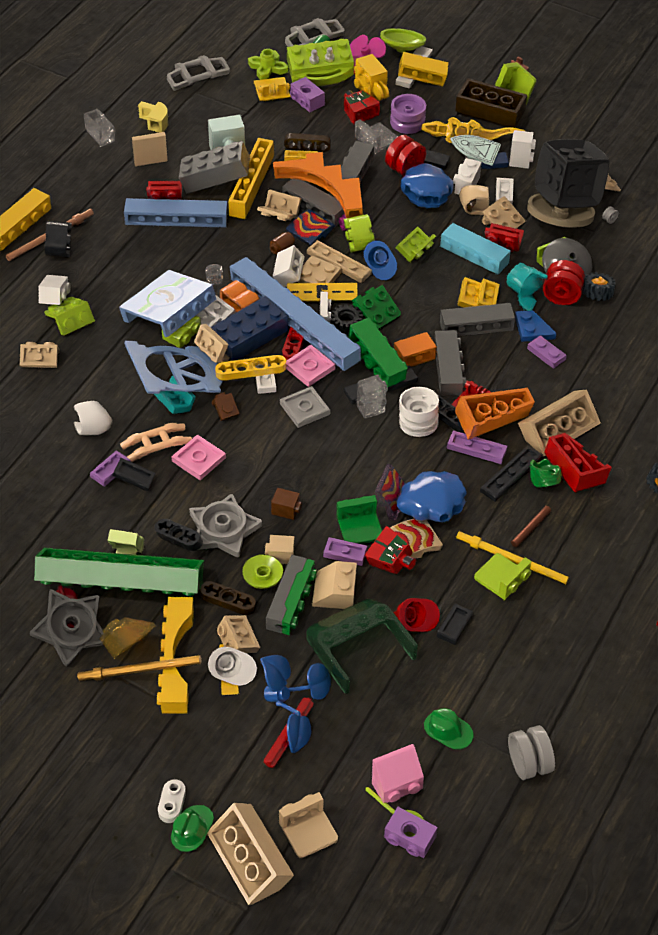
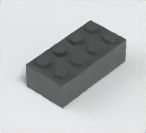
(214, 167)

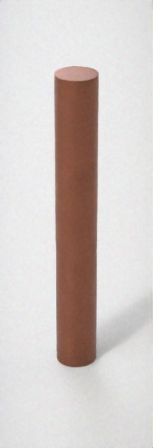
(531, 526)

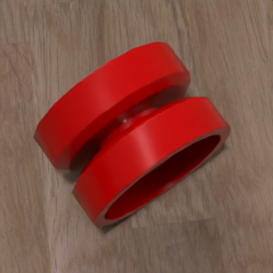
(404, 154)
(564, 282)

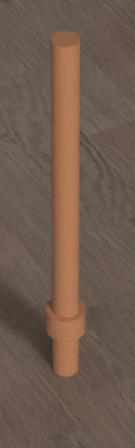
(76, 219)

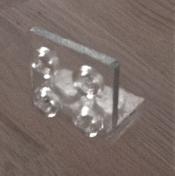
(376, 135)

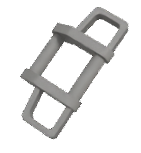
(298, 31)
(181, 68)

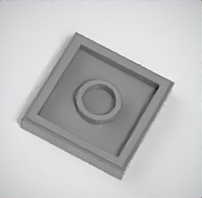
(305, 406)

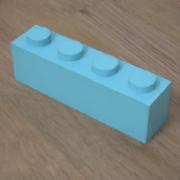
(475, 248)

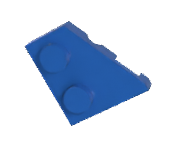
(532, 326)

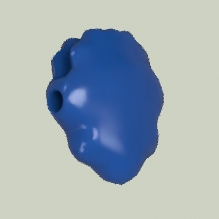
(427, 186)
(432, 496)

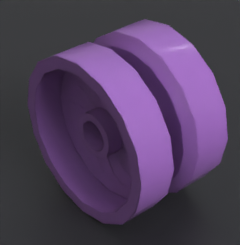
(407, 113)

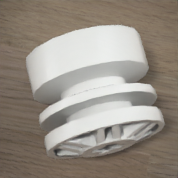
(418, 411)

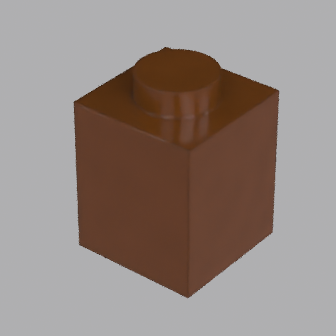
(286, 503)

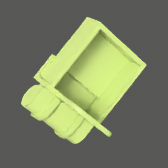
(126, 542)

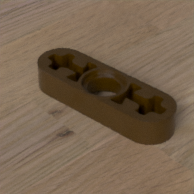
(303, 147)
(233, 605)

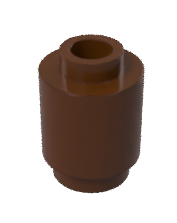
(281, 242)

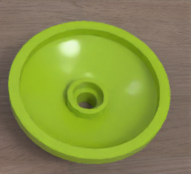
(402, 39)

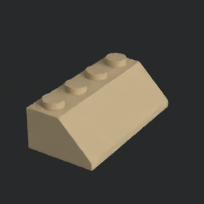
(569, 415)
(249, 853)

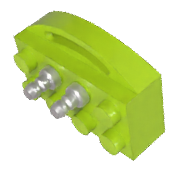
(321, 62)

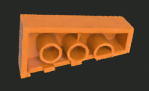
(492, 410)

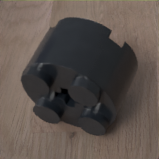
(58, 238)

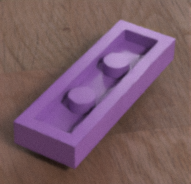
(477, 447)

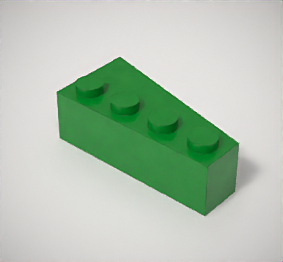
(378, 352)

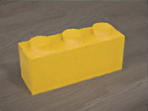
(423, 69)

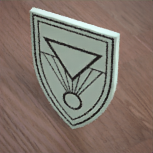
(477, 148)

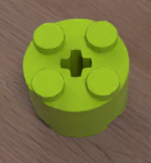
(358, 232)

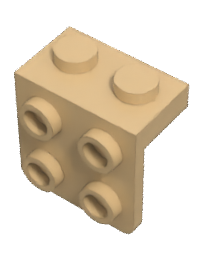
(281, 205)
(307, 825)

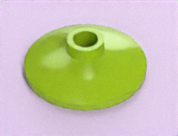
(262, 565)

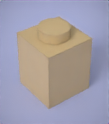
(280, 548)

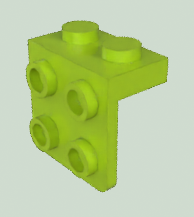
(516, 78)
(70, 314)
(503, 575)

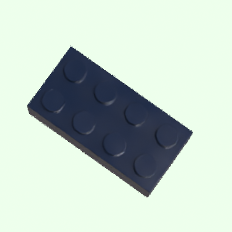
(251, 327)

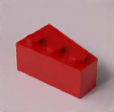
(576, 465)

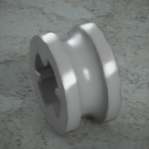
(610, 215)

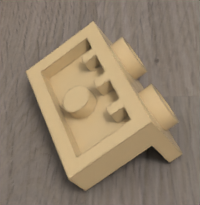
(211, 344)
(39, 355)
(238, 634)

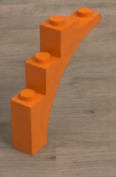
(328, 177)

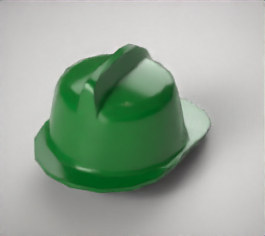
(448, 729)
(191, 828)

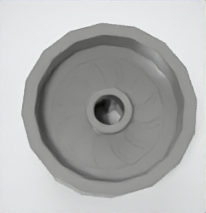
(531, 752)

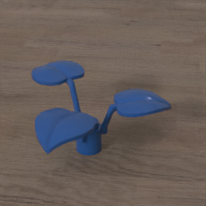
(276, 673)

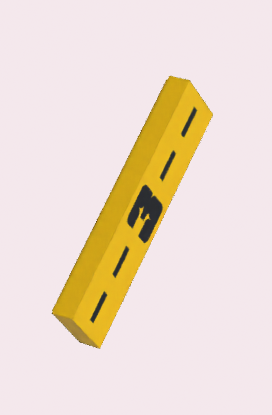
(336, 291)

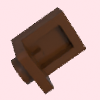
(225, 405)

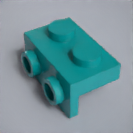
(176, 400)

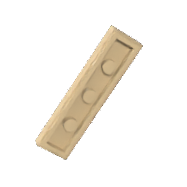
(348, 266)

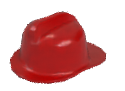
(418, 614)

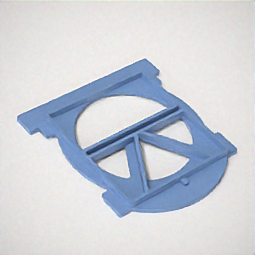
(154, 385)

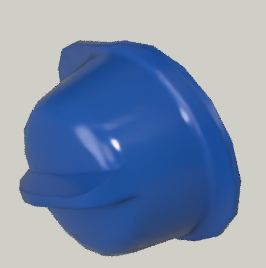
(380, 260)

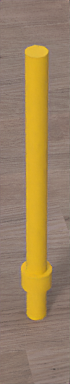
(476, 542)

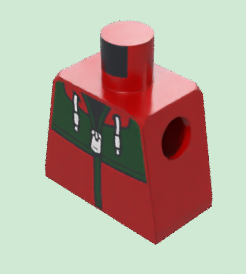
(360, 106)
(390, 552)

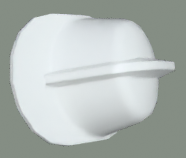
(232, 666)

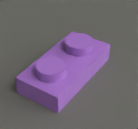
(546, 352)
(345, 551)

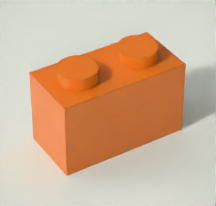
(416, 349)

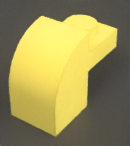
(155, 115)

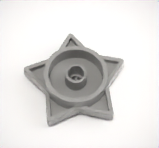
(224, 525)

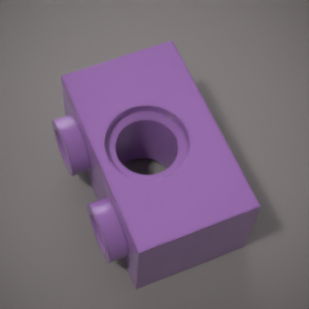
(307, 94)
(404, 822)

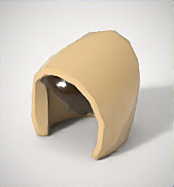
(474, 199)

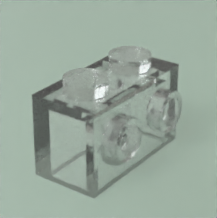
(99, 127)
(371, 396)

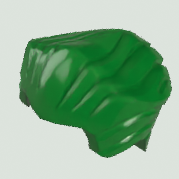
(544, 474)

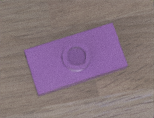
(104, 471)

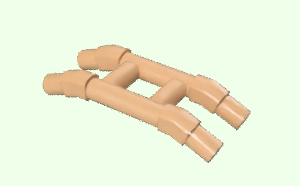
(148, 447)

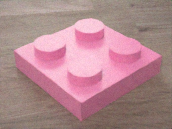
(309, 365)
(198, 457)

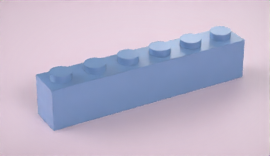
(175, 212)

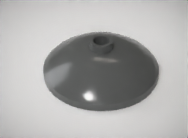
(562, 248)

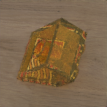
(123, 634)

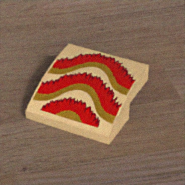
(419, 536)

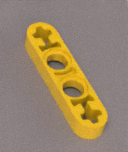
(251, 370)

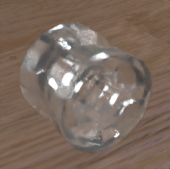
(214, 274)

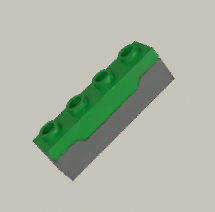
(290, 595)

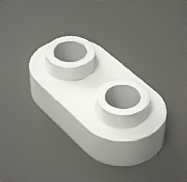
(171, 799)

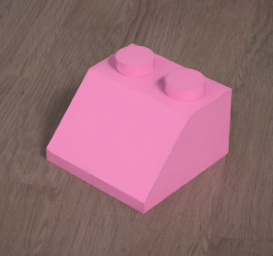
(397, 774)

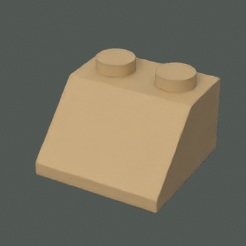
(335, 585)

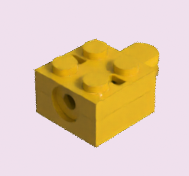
(371, 77)

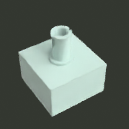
(225, 131)

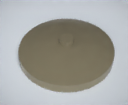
(558, 216)

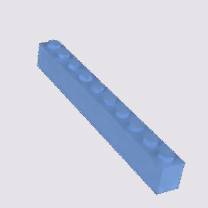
(300, 316)

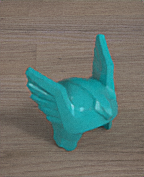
(525, 282)

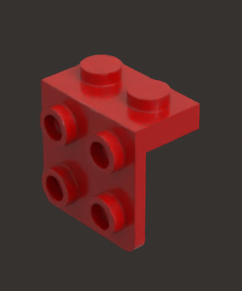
(164, 190)
(505, 236)

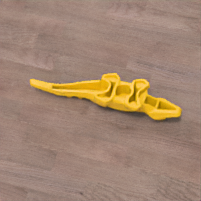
(457, 128)

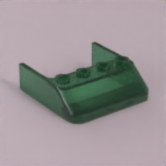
(349, 624)

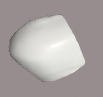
(93, 418)

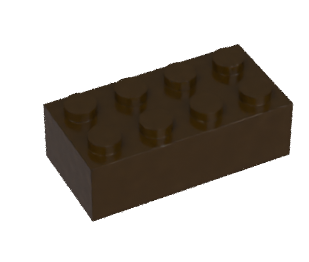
(491, 103)

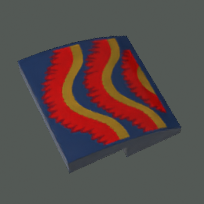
(310, 227)

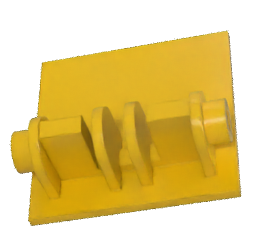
(272, 89)

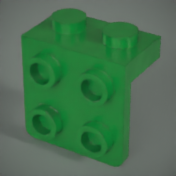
(377, 306)
(358, 519)

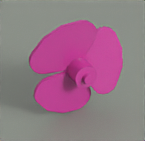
(361, 48)

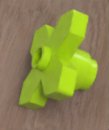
(267, 63)

